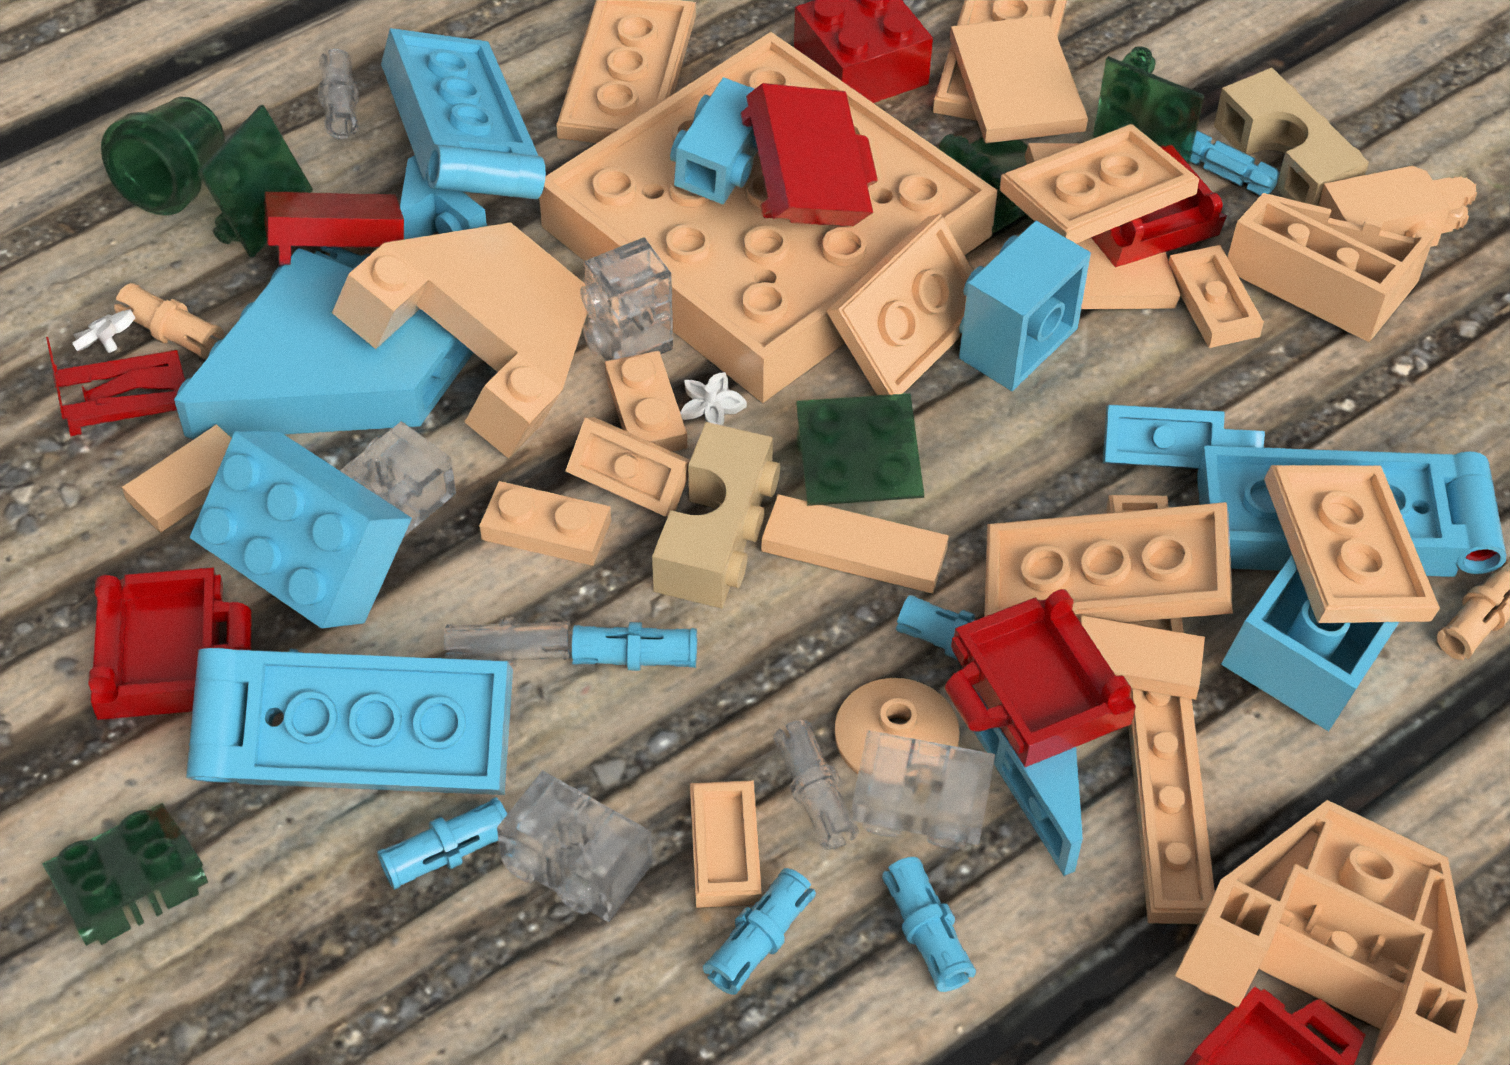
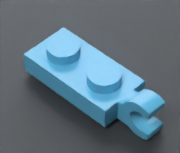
(1168, 436)

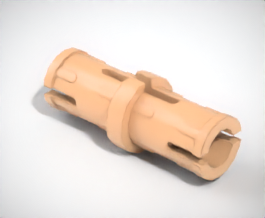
(169, 320)
(1483, 610)

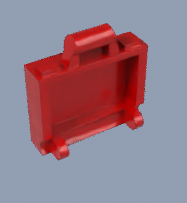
(810, 155)
(330, 220)
(1167, 228)
(152, 637)
(1037, 679)
(1268, 1035)

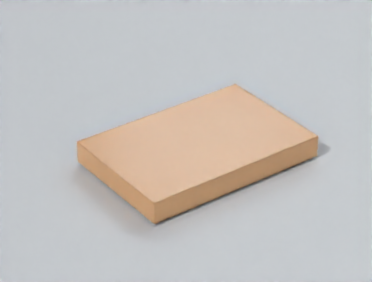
(1018, 79)
(1099, 184)
(906, 308)
(1350, 544)

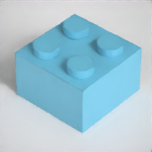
(1023, 304)
(1300, 660)

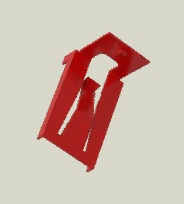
(129, 374)

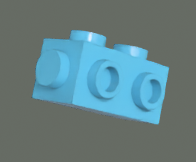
(717, 147)

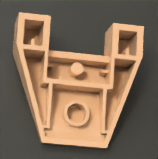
(493, 296)
(1351, 923)

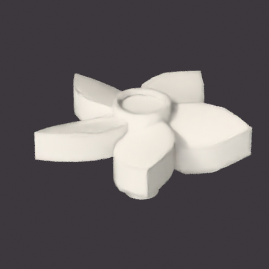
(104, 330)
(711, 399)

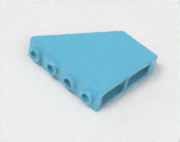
(307, 372)

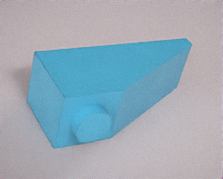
(1045, 793)

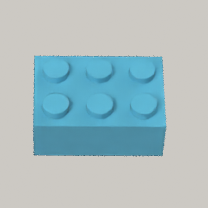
(300, 528)

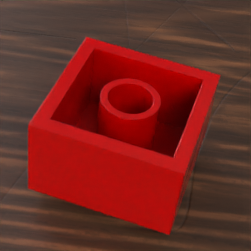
(866, 44)

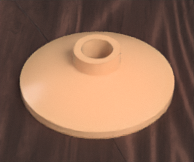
(876, 702)

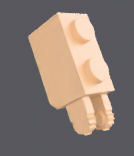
(1403, 200)

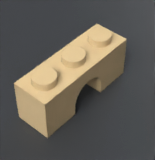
(1272, 115)
(704, 553)

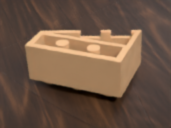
(1327, 265)

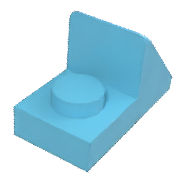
(435, 210)

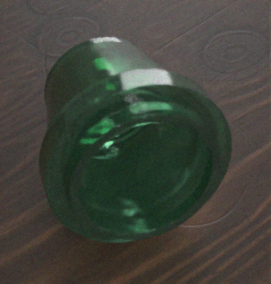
(158, 154)

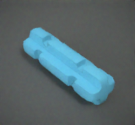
(1233, 165)

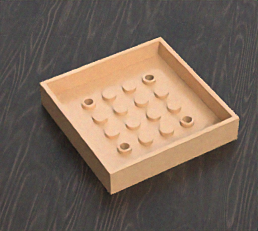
(745, 284)

